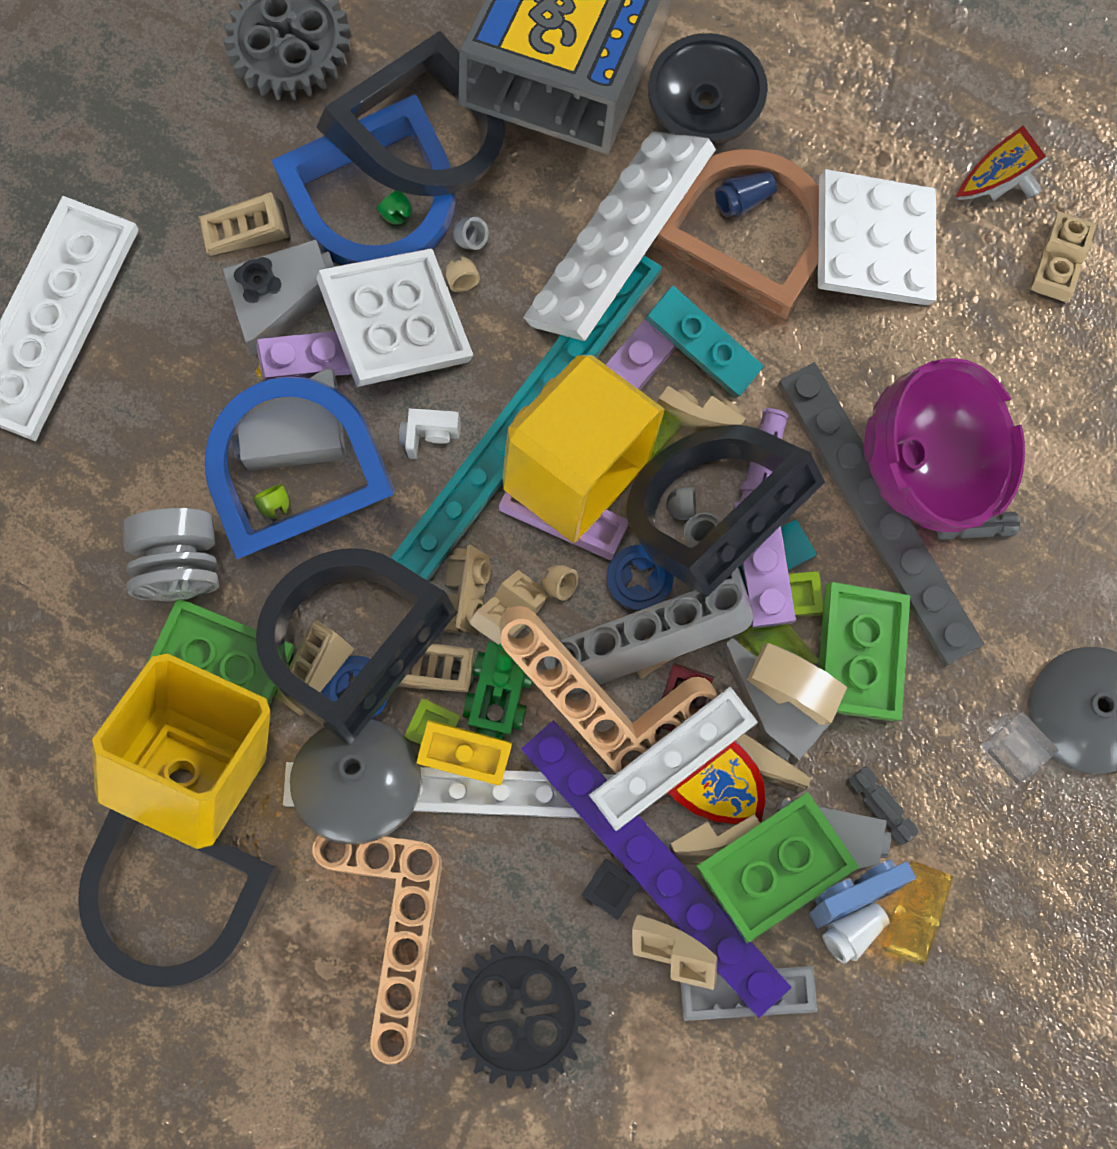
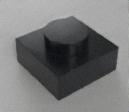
(611, 889)

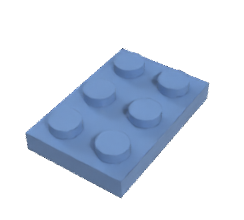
(872, 886)

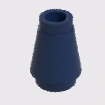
(743, 193)

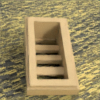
(262, 234)
(317, 659)
(430, 682)
(774, 768)

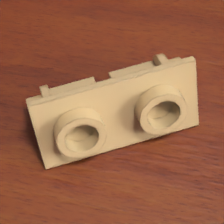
(468, 572)

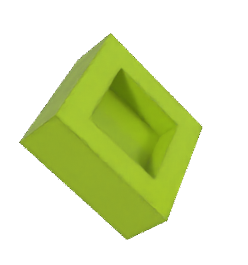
(806, 594)
(425, 712)

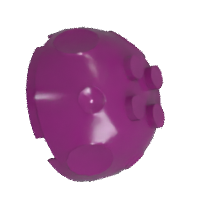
(945, 446)

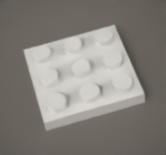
(877, 238)
(394, 317)

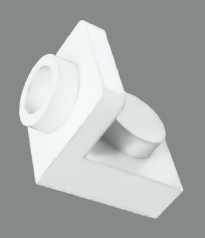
(432, 424)

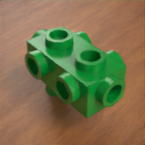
(498, 685)

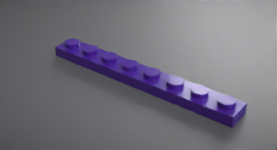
(658, 872)

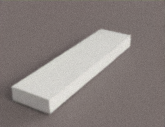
(673, 758)

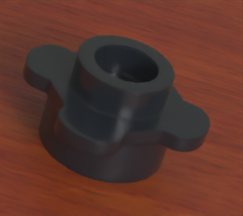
(257, 268)

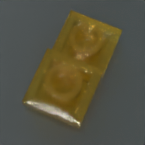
(917, 914)

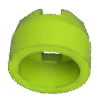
(271, 499)

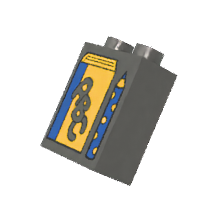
(560, 64)

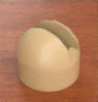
(461, 275)
(560, 581)

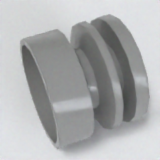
(170, 554)

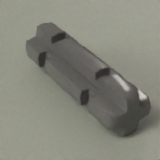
(1005, 524)
(883, 805)

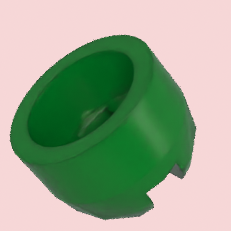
(394, 207)

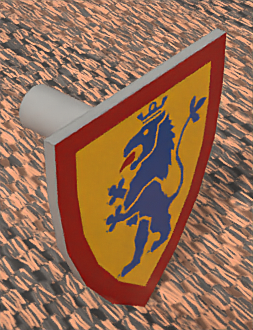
(1005, 167)
(724, 788)

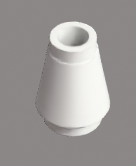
(855, 932)

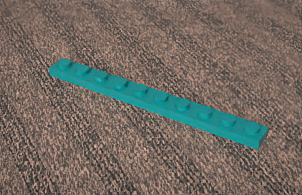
(482, 470)

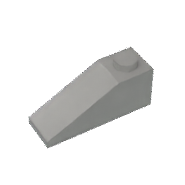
(781, 725)

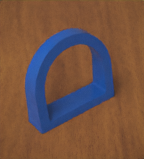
(322, 157)
(230, 510)

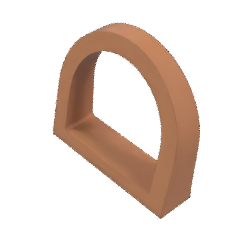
(726, 270)

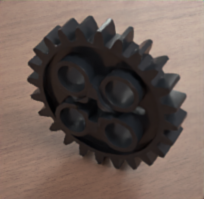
(524, 1055)

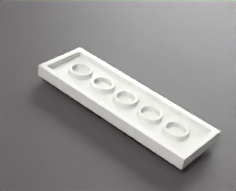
(619, 234)
(56, 309)

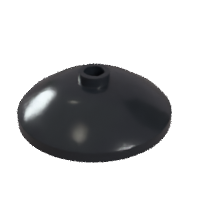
(713, 70)

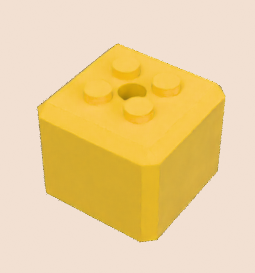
(579, 445)
(175, 722)

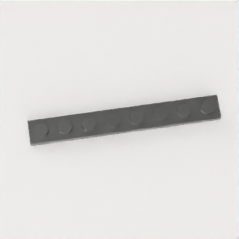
(888, 531)

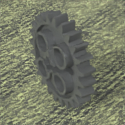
(287, 41)

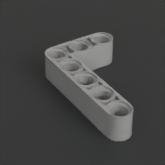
(664, 623)

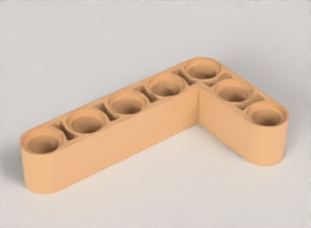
(596, 704)
(399, 928)

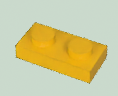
(464, 752)

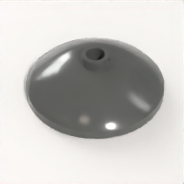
(1067, 709)
(358, 805)

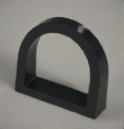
(350, 136)
(746, 527)
(388, 665)
(92, 913)

